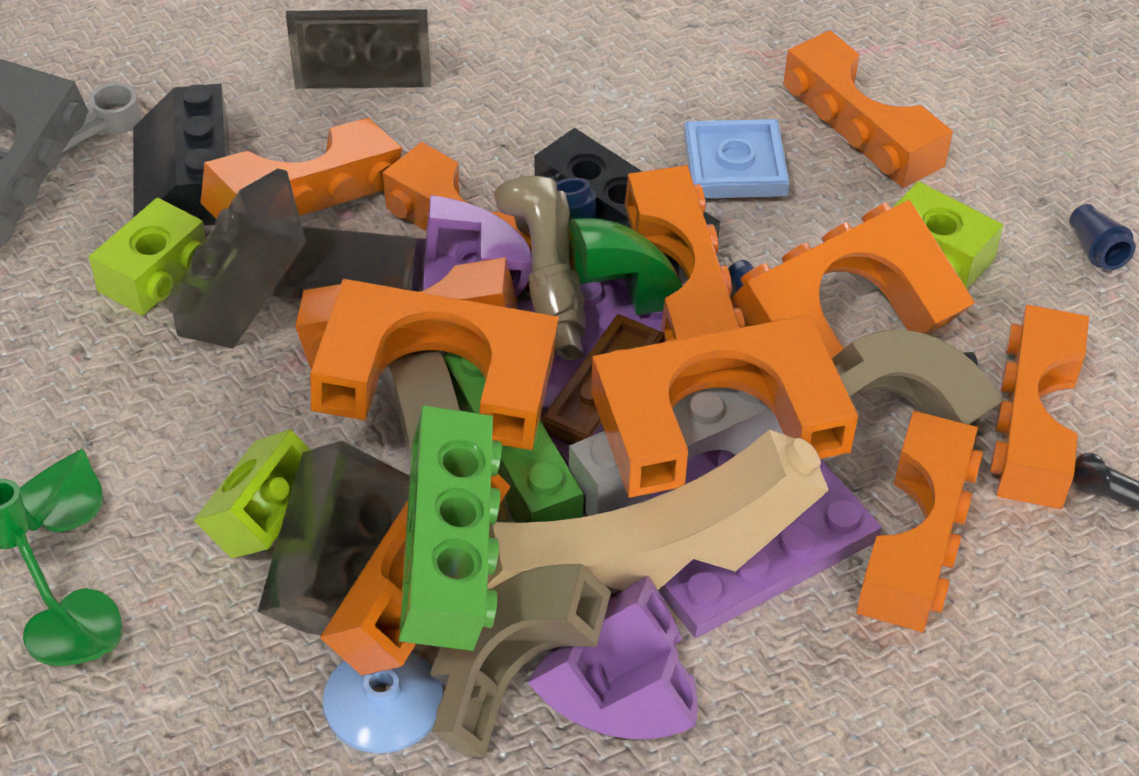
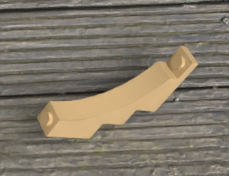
(711, 519)

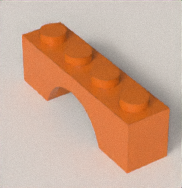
(899, 140)
(347, 171)
(423, 174)
(670, 214)
(476, 281)
(1036, 450)
(905, 567)
(369, 617)

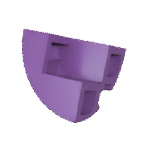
(469, 234)
(631, 679)

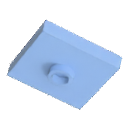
(736, 158)

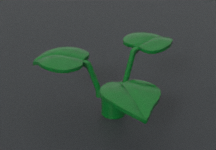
(60, 500)

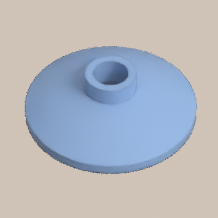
(382, 719)

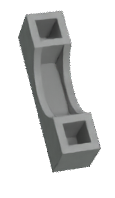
(708, 422)

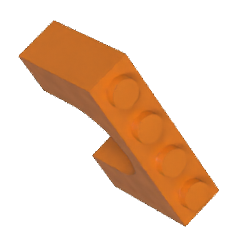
(887, 248)
(381, 323)
(773, 361)

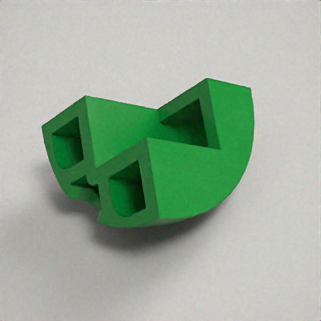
(612, 251)

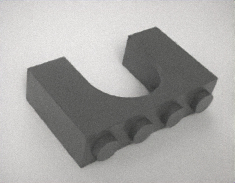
(44, 116)

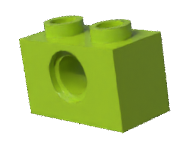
(962, 232)
(147, 256)
(253, 498)

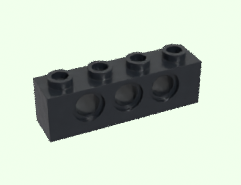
(582, 157)

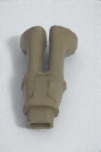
(552, 283)

